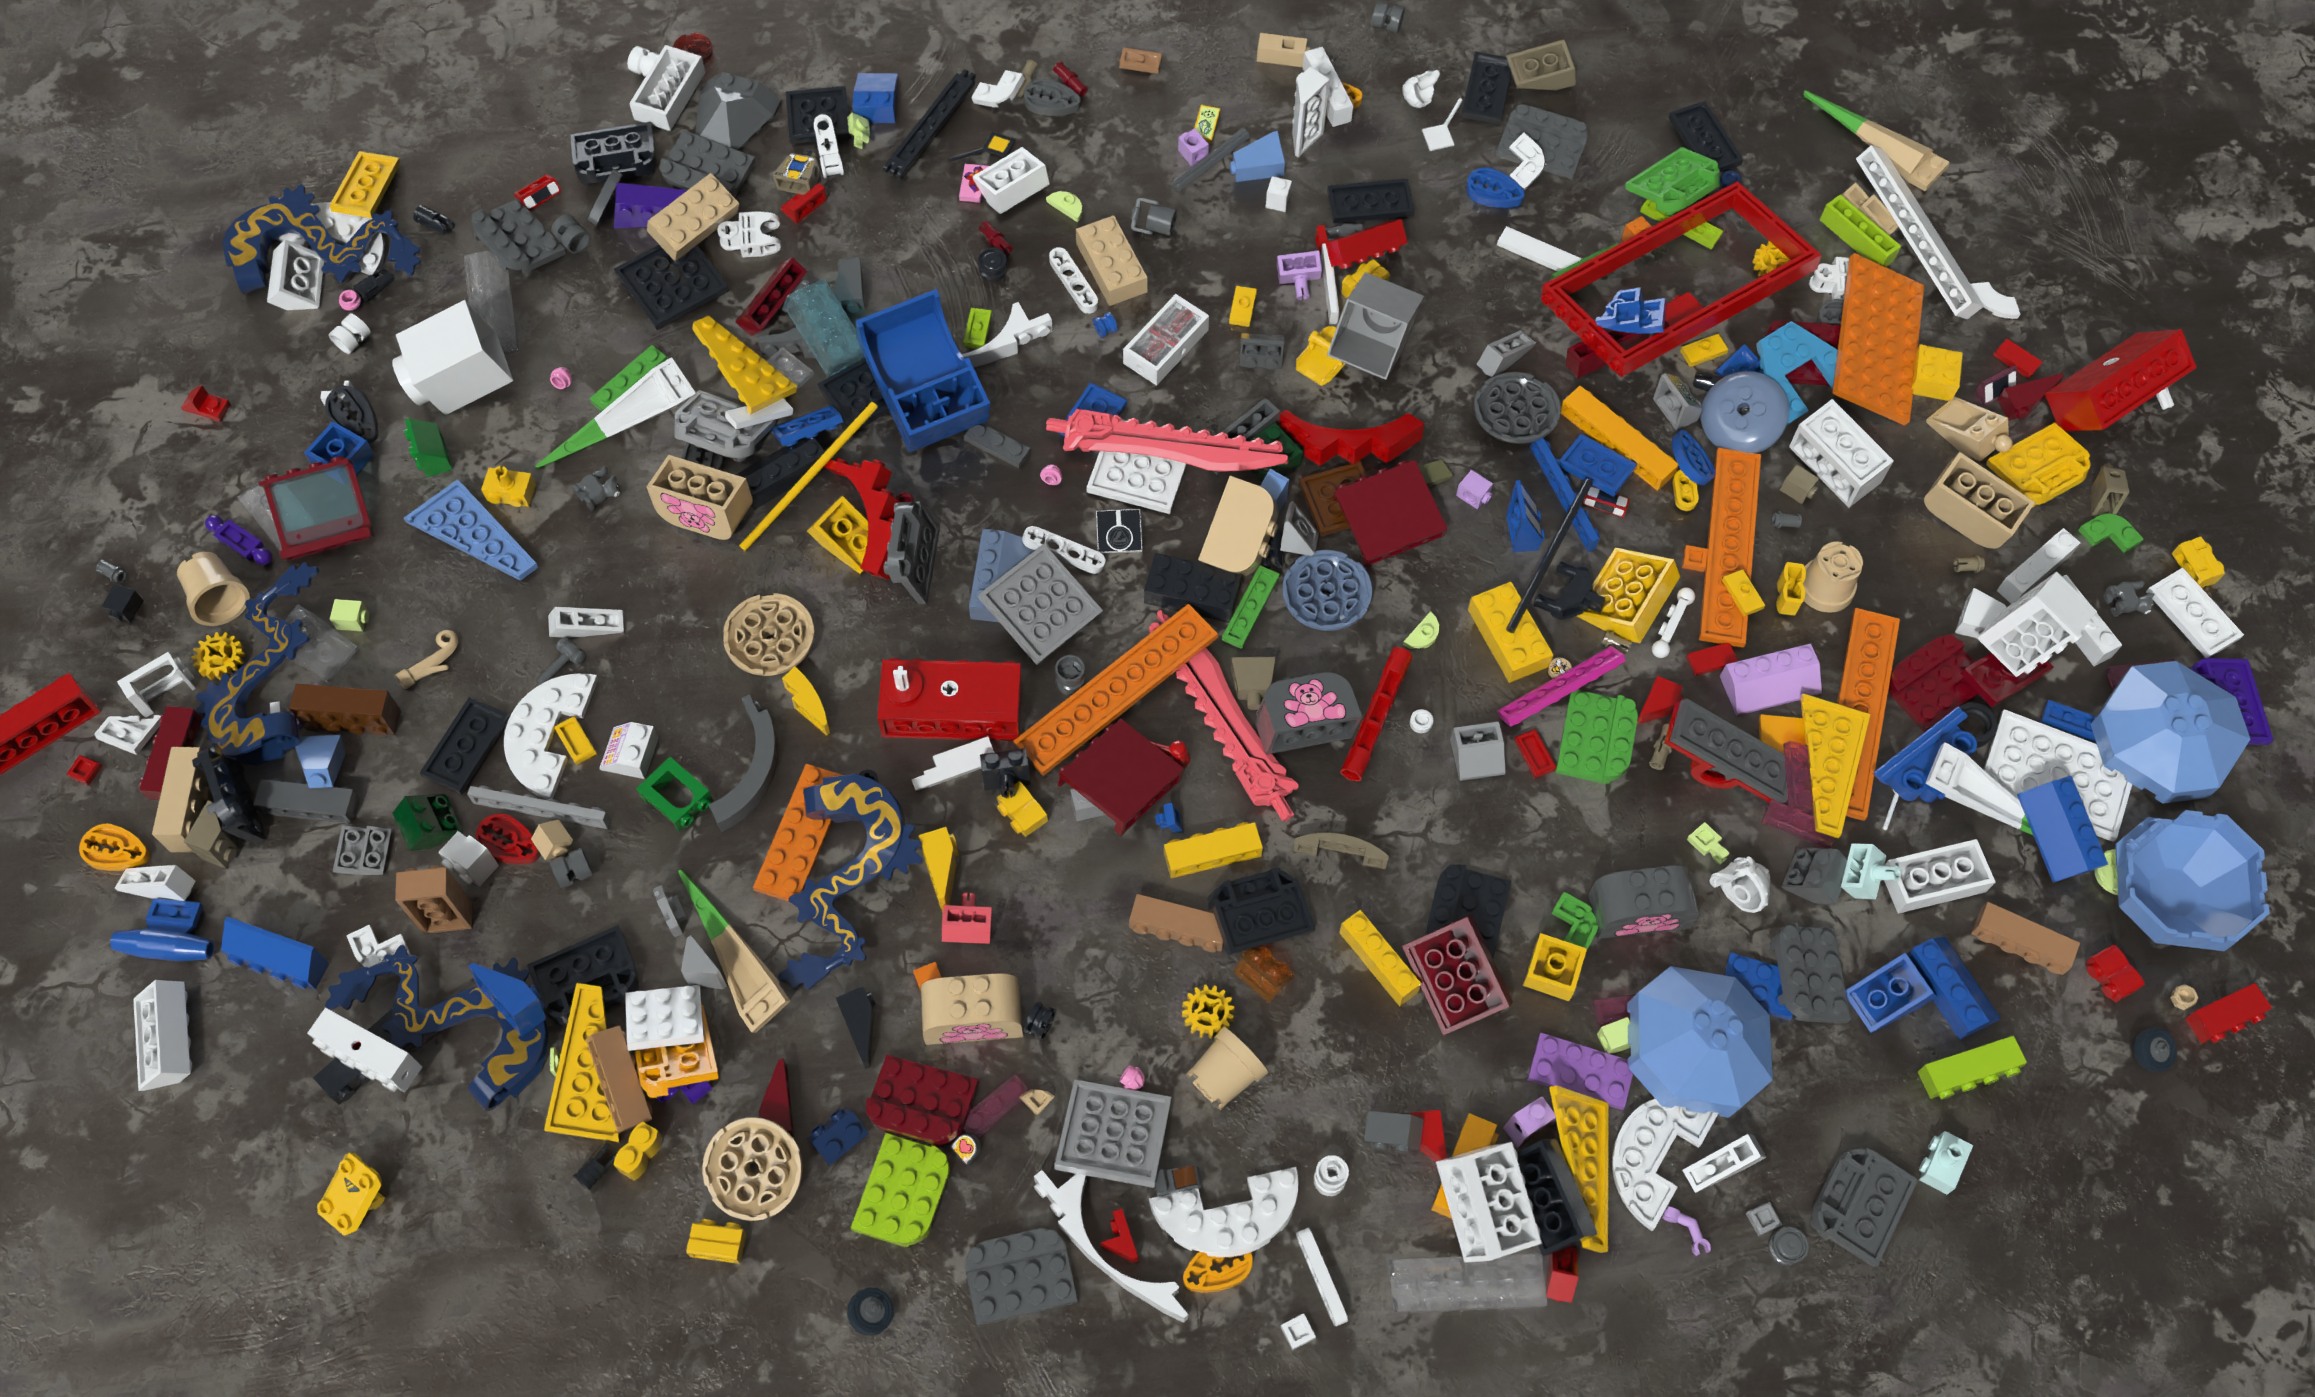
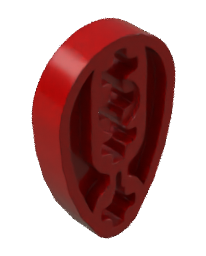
(510, 829)

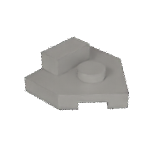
(671, 910)

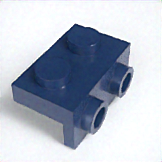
(837, 1135)

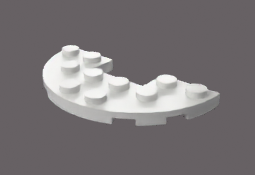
(341, 229)
(532, 729)
(1642, 1148)
(1233, 1227)

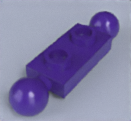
(238, 540)

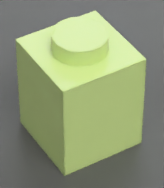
(349, 615)
(1614, 1036)

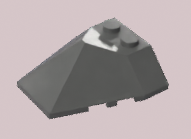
(734, 109)

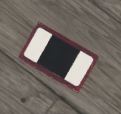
(1992, 387)

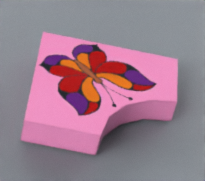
(969, 190)

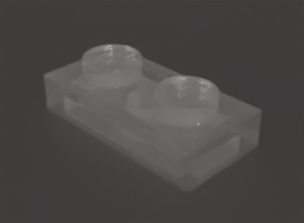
(791, 367)

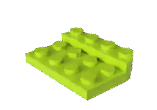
(902, 1192)

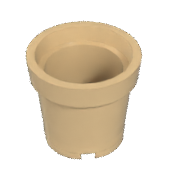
(1823, 589)
(211, 590)
(1226, 1069)

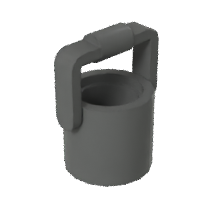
(1159, 218)

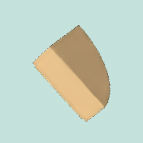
(1036, 1099)

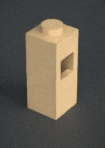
(1281, 49)

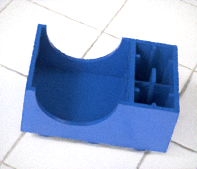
(921, 371)

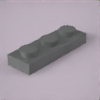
(997, 444)

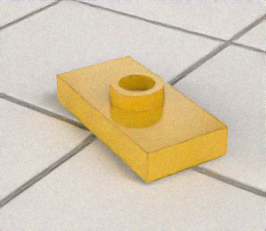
(1242, 306)
(1704, 350)
(1743, 592)

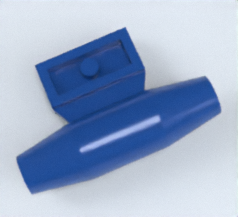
(167, 934)

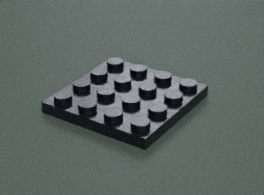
(670, 287)

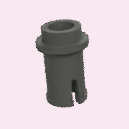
(1786, 520)
(116, 574)

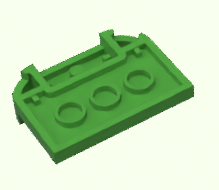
(1676, 180)
(1597, 737)

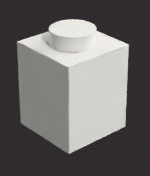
(1278, 194)

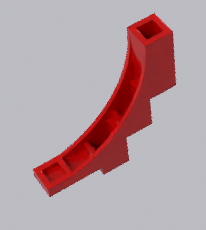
(1353, 445)
(871, 482)

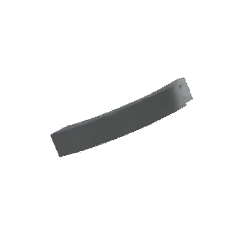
(756, 782)

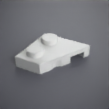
(128, 732)

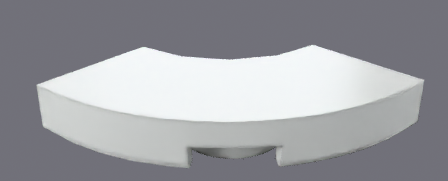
(1993, 301)

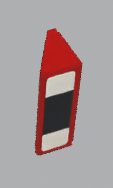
(538, 192)
(1602, 501)

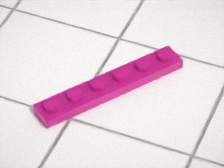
(1561, 686)

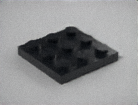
(807, 104)
(853, 391)

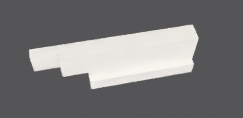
(954, 763)

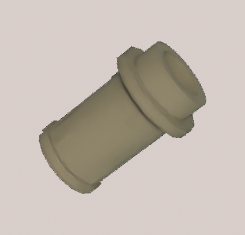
(1969, 564)
(1615, 641)

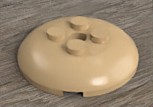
(760, 618)
(729, 1174)

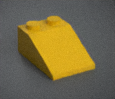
(842, 533)
(939, 854)

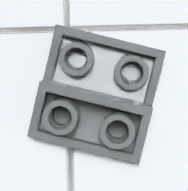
(362, 850)

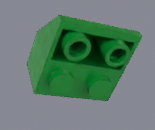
(427, 447)

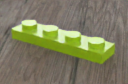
(1704, 234)

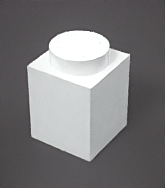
(451, 359)

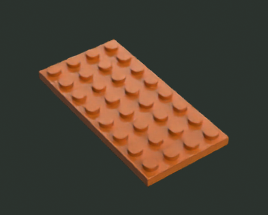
(1878, 339)

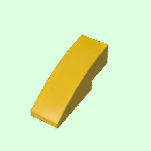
(806, 699)

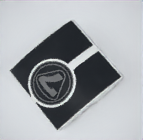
(1119, 531)

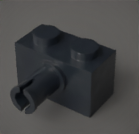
(1005, 770)

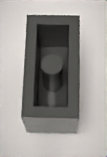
(1393, 1130)

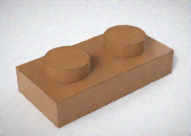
(1140, 60)

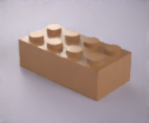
(433, 900)

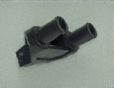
(1575, 598)

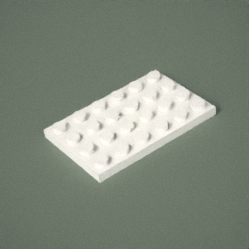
(2033, 754)

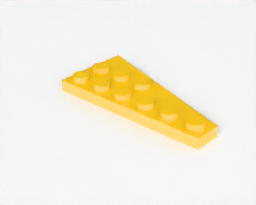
(744, 369)
(1834, 749)
(577, 1096)
(1584, 1143)

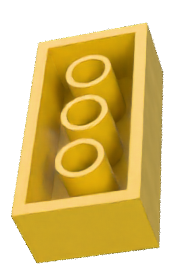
(1516, 652)

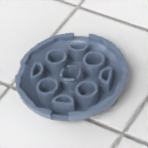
(1751, 431)
(1330, 573)

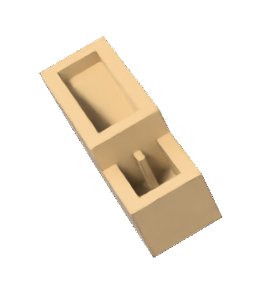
(1871, 208)

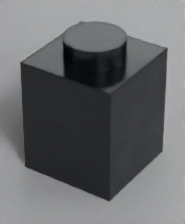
(122, 603)

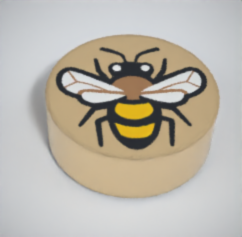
(1558, 667)

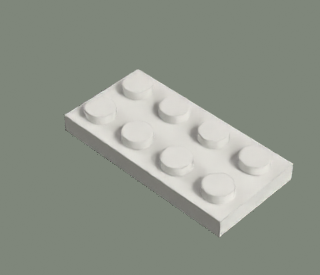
(2195, 613)

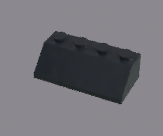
(781, 470)
(1554, 1197)

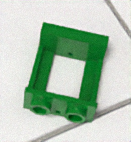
(680, 817)

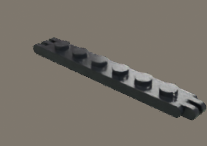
(930, 124)

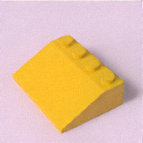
(1633, 591)

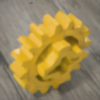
(1768, 258)
(218, 655)
(1217, 1005)

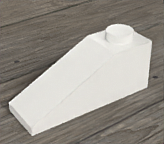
(584, 622)
(156, 882)
(1724, 1163)

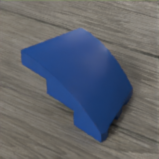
(1632, 314)
(1740, 361)

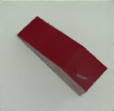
(2022, 399)
(777, 1100)

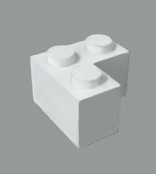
(468, 858)

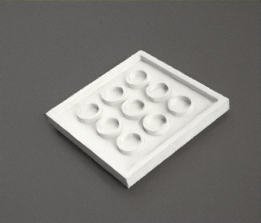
(1137, 479)

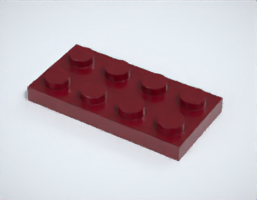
(1996, 681)

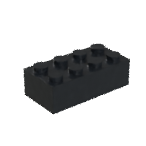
(1181, 582)

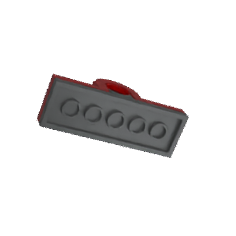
(1728, 750)

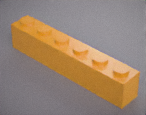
(1616, 434)

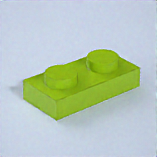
(977, 328)

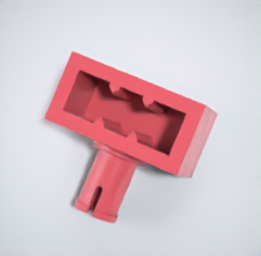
(966, 922)

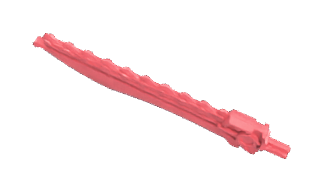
(1100, 433)
(1259, 774)

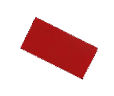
(2016, 356)
(1711, 659)
(1535, 753)

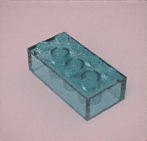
(824, 326)

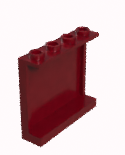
(1390, 512)
(1122, 774)

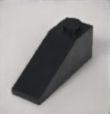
(859, 1017)

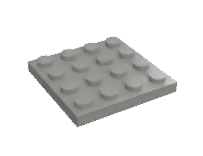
(1040, 604)
(1113, 1133)

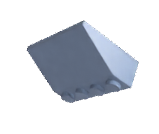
(996, 556)

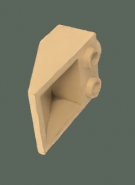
(1971, 428)

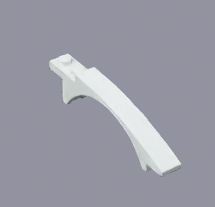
(1016, 332)
(1067, 1203)

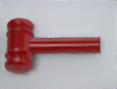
(1176, 750)

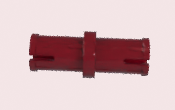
(1070, 79)
(995, 237)

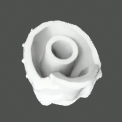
(1744, 884)

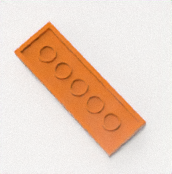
(795, 843)

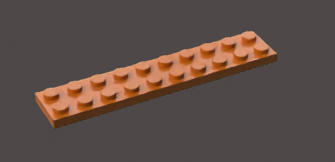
(1729, 544)
(1115, 689)
(1865, 689)

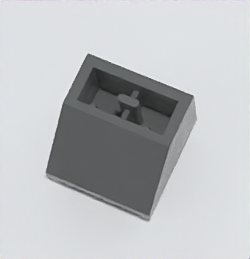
(1261, 351)
(1816, 874)

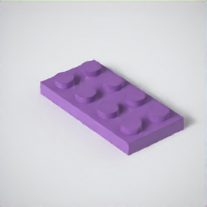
(1581, 1070)

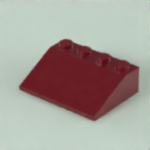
(1457, 974)

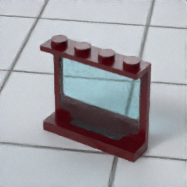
(317, 508)

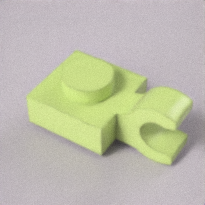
(859, 128)
(1706, 841)

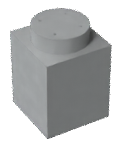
(1373, 339)

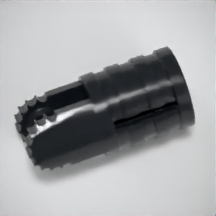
(432, 220)
(373, 284)
(1705, 380)
(1275, 543)
(593, 1170)

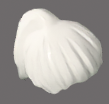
(1420, 88)

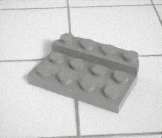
(705, 426)

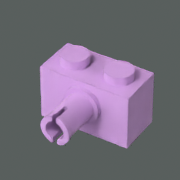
(1299, 269)

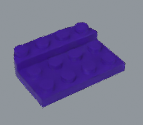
(2237, 679)

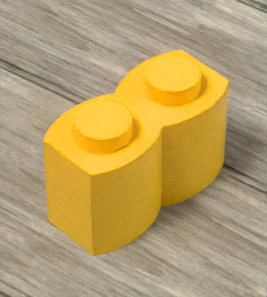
(1791, 588)
(1022, 810)
(634, 1156)

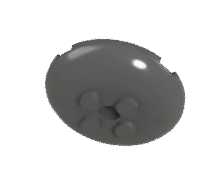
(1517, 408)

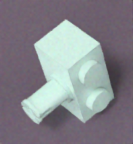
(1866, 870)
(1945, 1162)

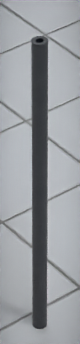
(1544, 565)

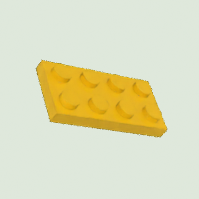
(365, 184)

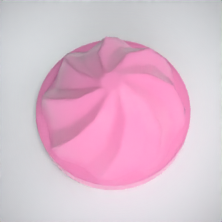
(561, 377)
(1132, 1078)

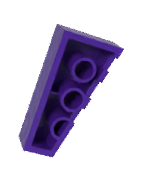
(640, 203)

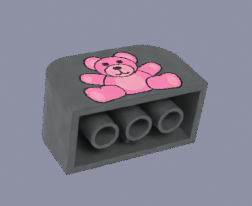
(1307, 712)
(1643, 901)

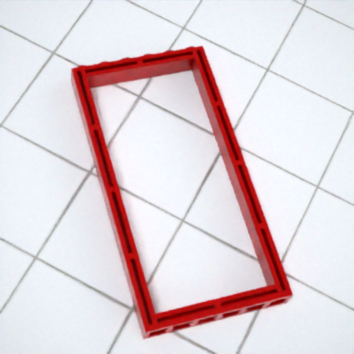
(1802, 256)

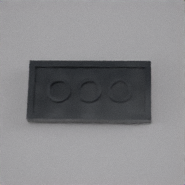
(1486, 88)
(1705, 135)
(1370, 200)
(465, 745)

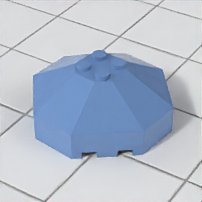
(2170, 731)
(2192, 880)
(1699, 1041)

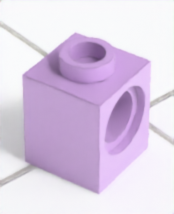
(1192, 146)
(1475, 490)

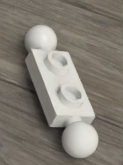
(1661, 647)

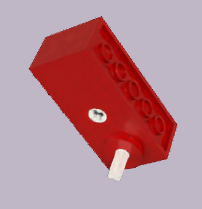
(2122, 381)
(950, 699)

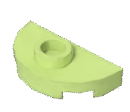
(1066, 203)
(1424, 634)
(2107, 875)

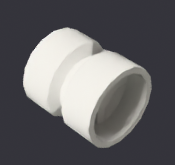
(641, 60)
(348, 335)
(1331, 1175)

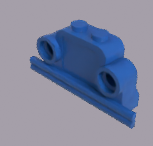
(1911, 766)

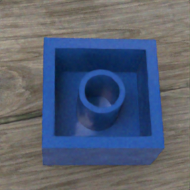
(338, 442)

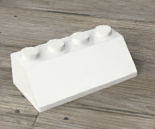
(1309, 109)
(162, 1034)

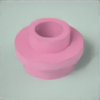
(349, 300)
(1051, 475)

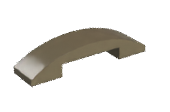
(1343, 843)

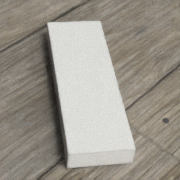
(741, 418)

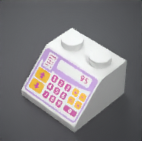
(630, 750)

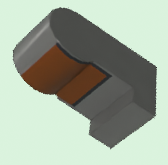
(1177, 1180)

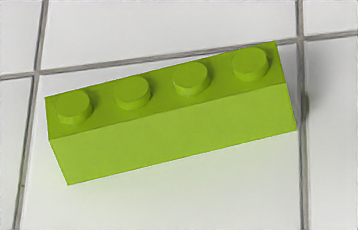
(1859, 231)
(1972, 1067)

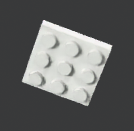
(664, 1017)

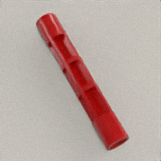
(1371, 725)

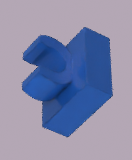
(1170, 819)

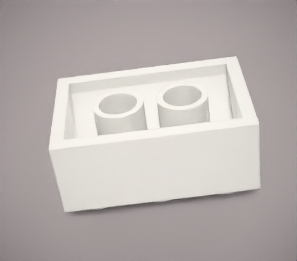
(1012, 180)
(295, 277)

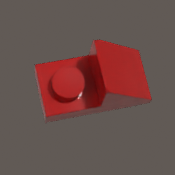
(205, 405)
(1123, 1244)

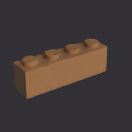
(1176, 923)
(2025, 938)
(618, 1078)

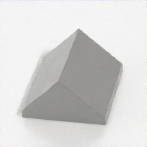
(1298, 532)
(698, 967)

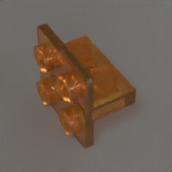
(1263, 972)

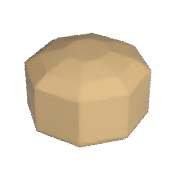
(2184, 997)

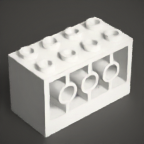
(1841, 453)
(2037, 625)
(1488, 1202)

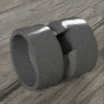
(1381, 13)
(570, 233)
(1070, 674)
(571, 868)

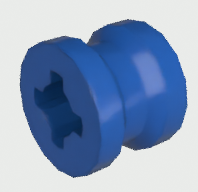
(1105, 324)

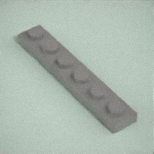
(545, 808)

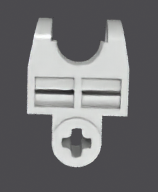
(830, 156)
(754, 237)
(1833, 277)

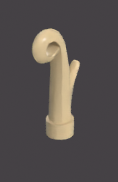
(430, 664)

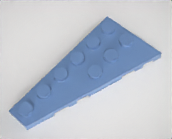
(466, 525)

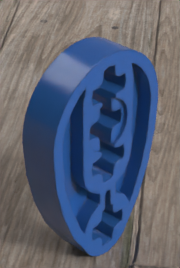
(1494, 179)
(1692, 458)

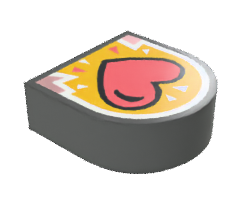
(966, 1147)

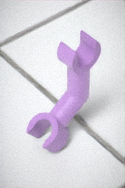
(1674, 1215)

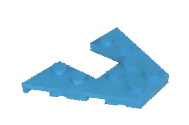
(1788, 350)

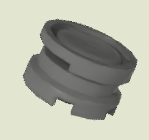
(1788, 1246)

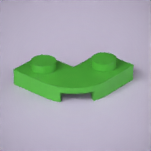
(2111, 526)
(1579, 916)

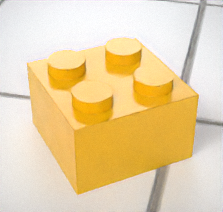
(1936, 372)
(1554, 967)

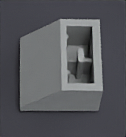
(1478, 750)

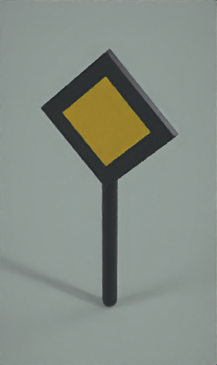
(995, 144)

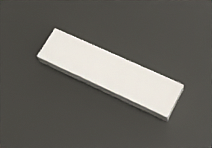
(1536, 250)
(1330, 287)

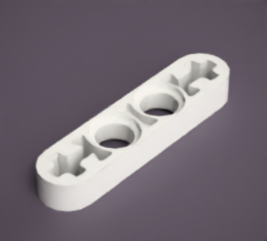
(1076, 279)
(1064, 547)
(1321, 1277)

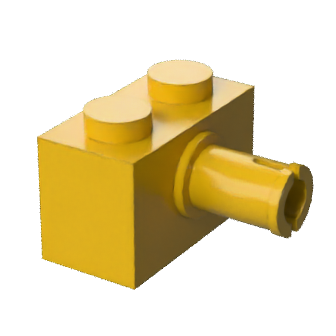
(508, 487)

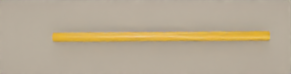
(808, 476)

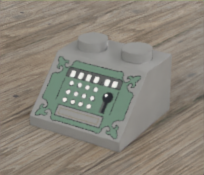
(1676, 401)

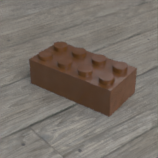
(345, 709)

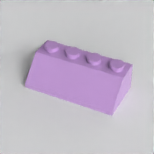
(1772, 679)

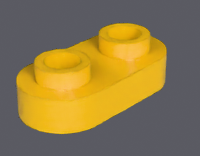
(1685, 492)

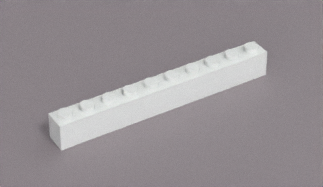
(1920, 232)

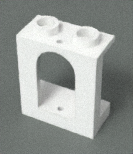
(140, 699)

